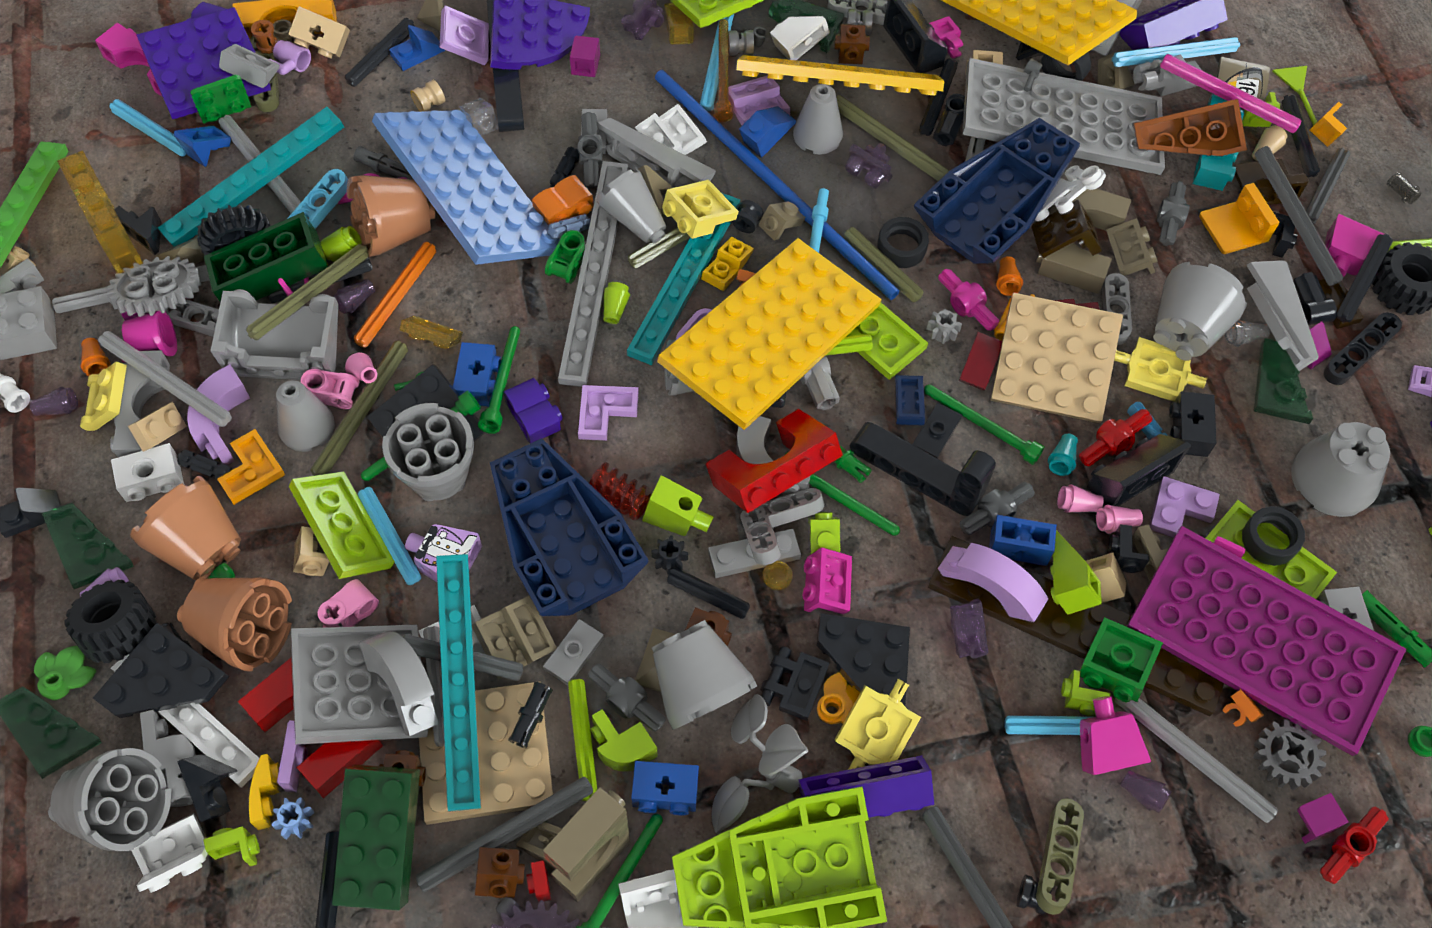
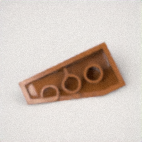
(1202, 131)

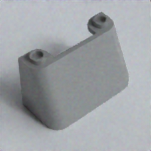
(287, 351)

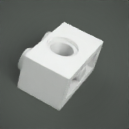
(131, 471)

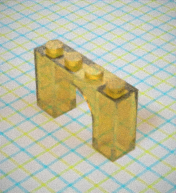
(99, 211)

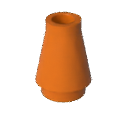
(1009, 278)
(93, 357)

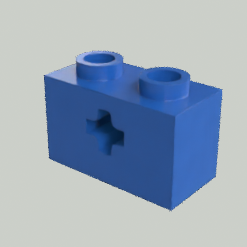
(477, 371)
(1023, 539)
(649, 781)

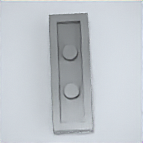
(738, 557)

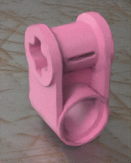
(335, 388)
(348, 606)

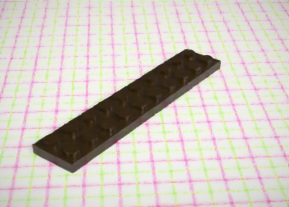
(1077, 631)

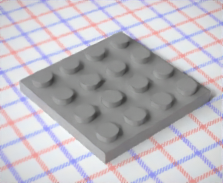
(336, 693)

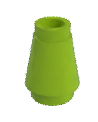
(615, 301)

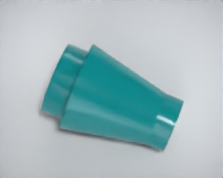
(1063, 457)

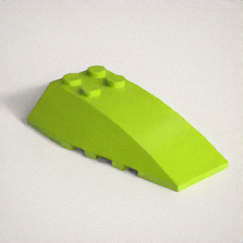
(785, 869)

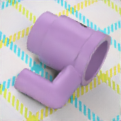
(291, 56)

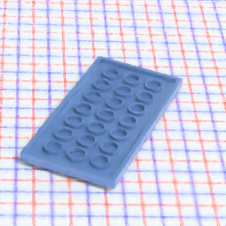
(467, 185)

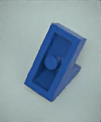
(417, 49)
(199, 142)

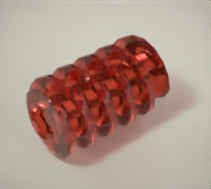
(619, 493)

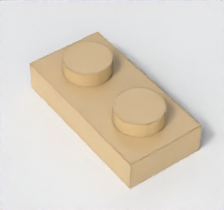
(157, 426)

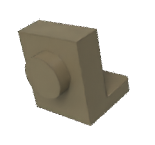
(779, 217)

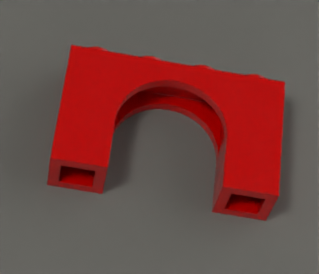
(751, 485)
(327, 765)

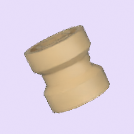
(427, 96)

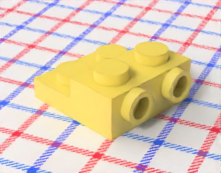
(698, 208)

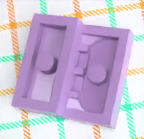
(755, 96)

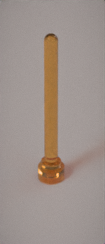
(723, 108)

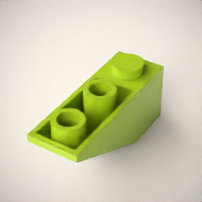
(1074, 581)

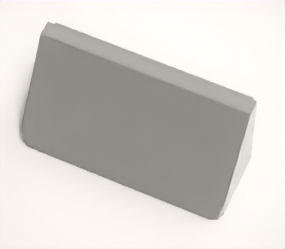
(248, 65)

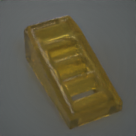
(679, 26)

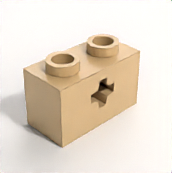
(308, 22)

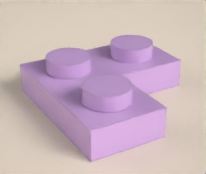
(599, 404)
(1180, 499)

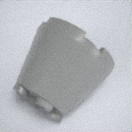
(1197, 308)
(430, 450)
(1342, 469)
(698, 674)
(112, 799)

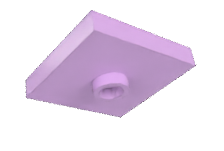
(464, 35)

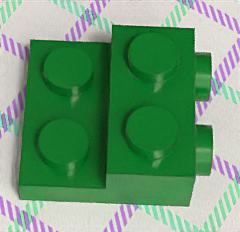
(1120, 660)

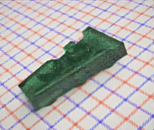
(782, 9)
(1279, 385)
(82, 546)
(43, 732)

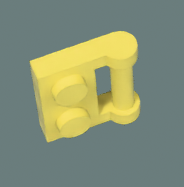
(104, 396)

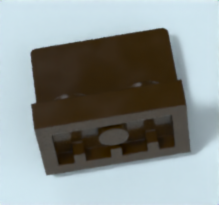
(1253, 173)
(1063, 229)

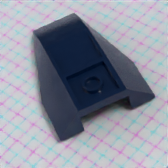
(998, 192)
(562, 532)

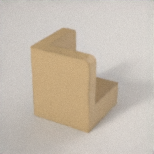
(1110, 575)

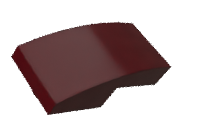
(981, 361)

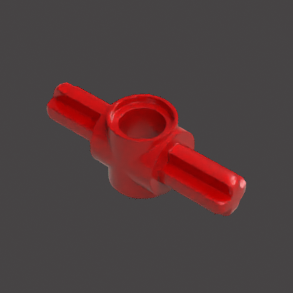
(1115, 437)
(1344, 854)

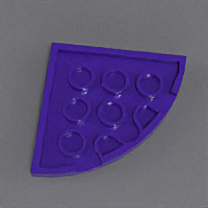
(534, 31)

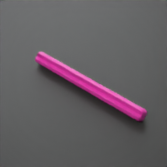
(1230, 92)

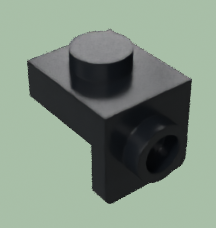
(1284, 235)
(1121, 546)

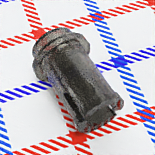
(1404, 188)

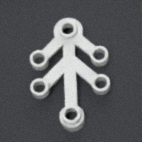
(1077, 183)

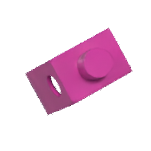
(1349, 243)
(1110, 740)

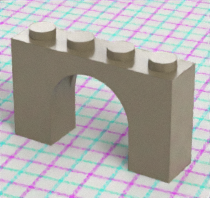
(1076, 265)
(589, 843)

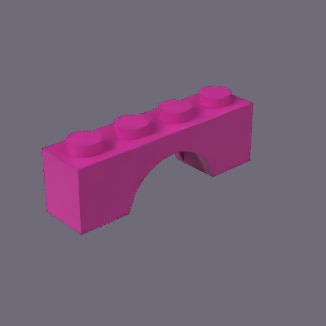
(123, 50)

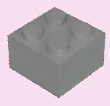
(26, 323)

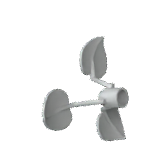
(778, 754)

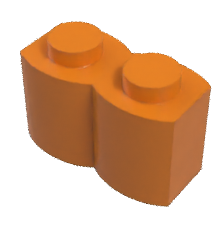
(563, 200)

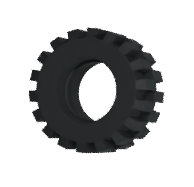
(1406, 279)
(109, 620)

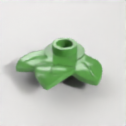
(62, 672)

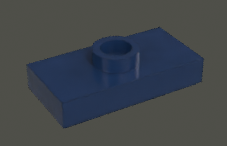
(909, 400)

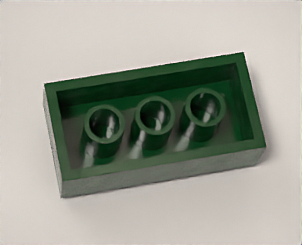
(257, 262)
(376, 837)

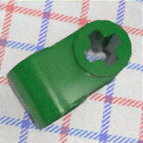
(565, 260)

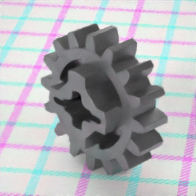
(1286, 768)

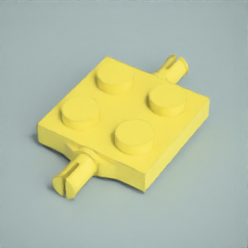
(1157, 370)
(877, 726)

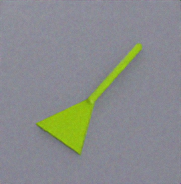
(1295, 79)

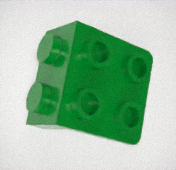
(220, 98)

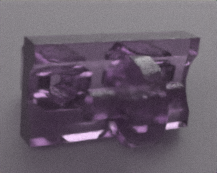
(645, 16)
(873, 160)
(969, 629)

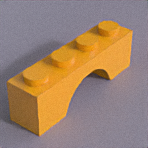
(281, 9)

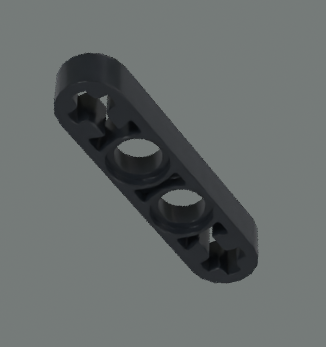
(1361, 347)

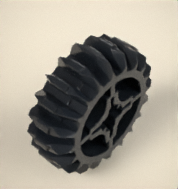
(229, 226)

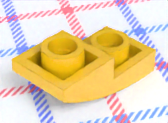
(729, 260)
(263, 784)

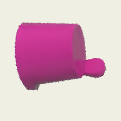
(151, 333)

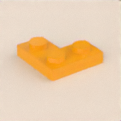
(257, 469)

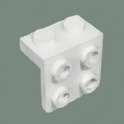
(171, 851)
(652, 902)

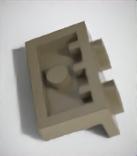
(1130, 247)

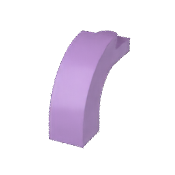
(227, 391)
(1000, 576)

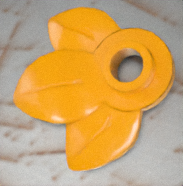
(838, 695)

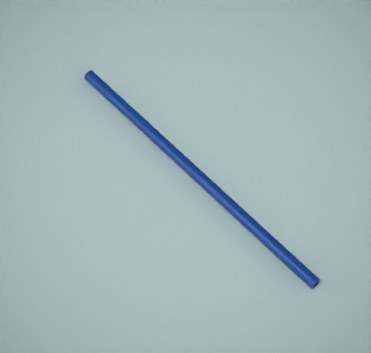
(776, 184)

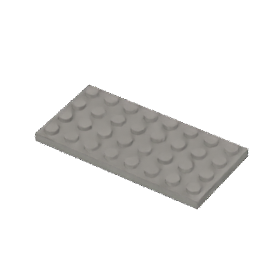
(1087, 112)

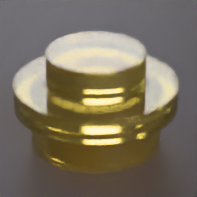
(777, 575)

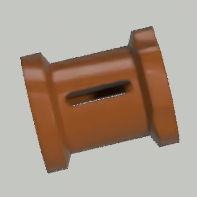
(264, 36)

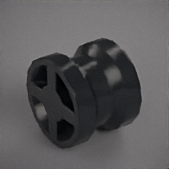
(748, 216)
(1027, 894)

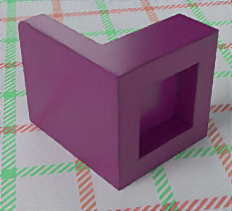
(585, 56)
(1321, 817)

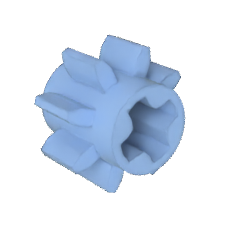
(293, 826)

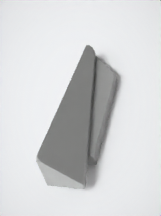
(638, 150)
(1282, 310)

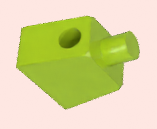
(675, 508)

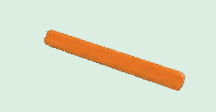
(394, 295)

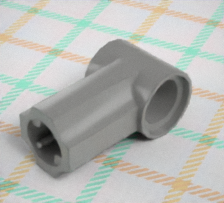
(821, 385)

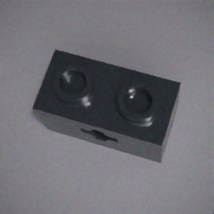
(1194, 421)

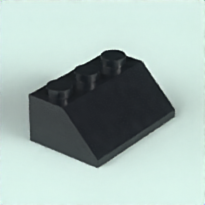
(914, 36)
(1138, 469)

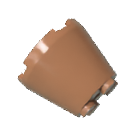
(388, 211)
(189, 530)
(238, 618)

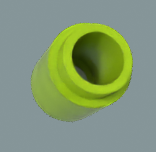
(340, 243)

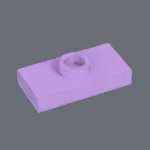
(291, 757)

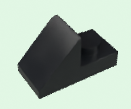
(142, 228)
(27, 510)
(203, 780)

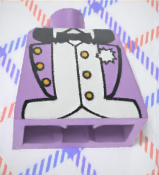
(442, 541)

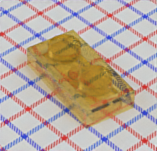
(423, 329)

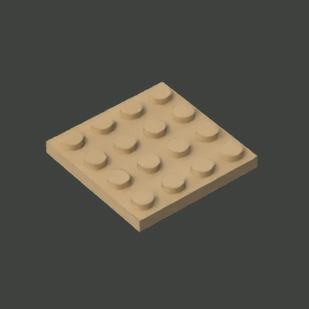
(1056, 357)
(508, 774)

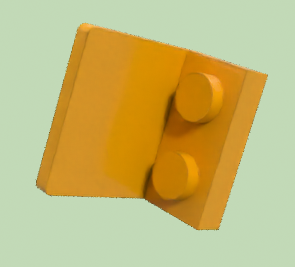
(1242, 222)

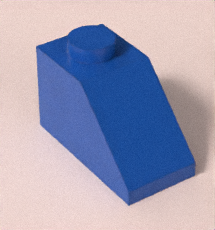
(766, 129)

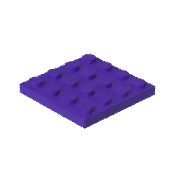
(189, 57)

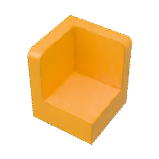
(1328, 127)

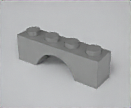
(135, 393)

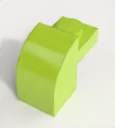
(622, 749)

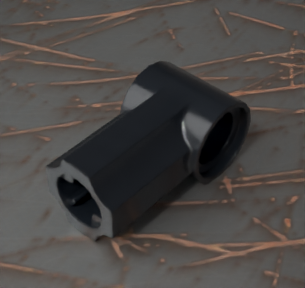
(950, 120)
(1313, 300)

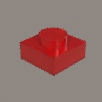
(538, 881)

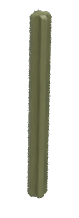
(891, 139)
(309, 290)
(359, 410)

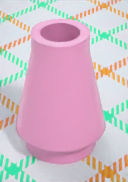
(361, 367)
(1078, 500)
(1110, 518)

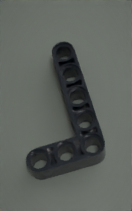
(923, 472)

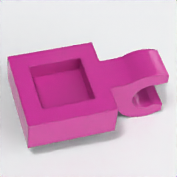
(950, 34)

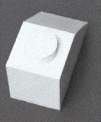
(799, 35)

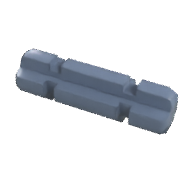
(576, 223)

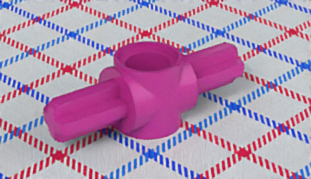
(968, 299)

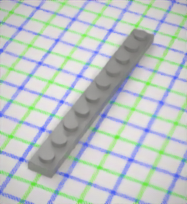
(590, 286)

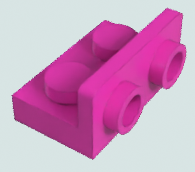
(827, 581)

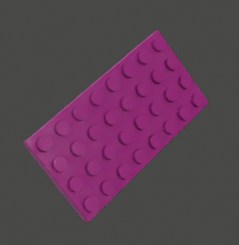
(1268, 640)

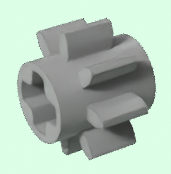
(944, 326)

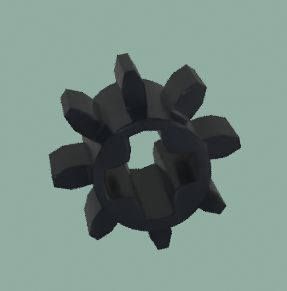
(669, 546)

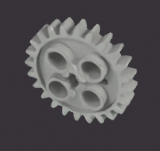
(154, 286)

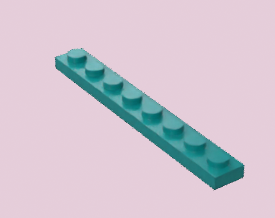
(253, 175)
(676, 293)
(458, 683)

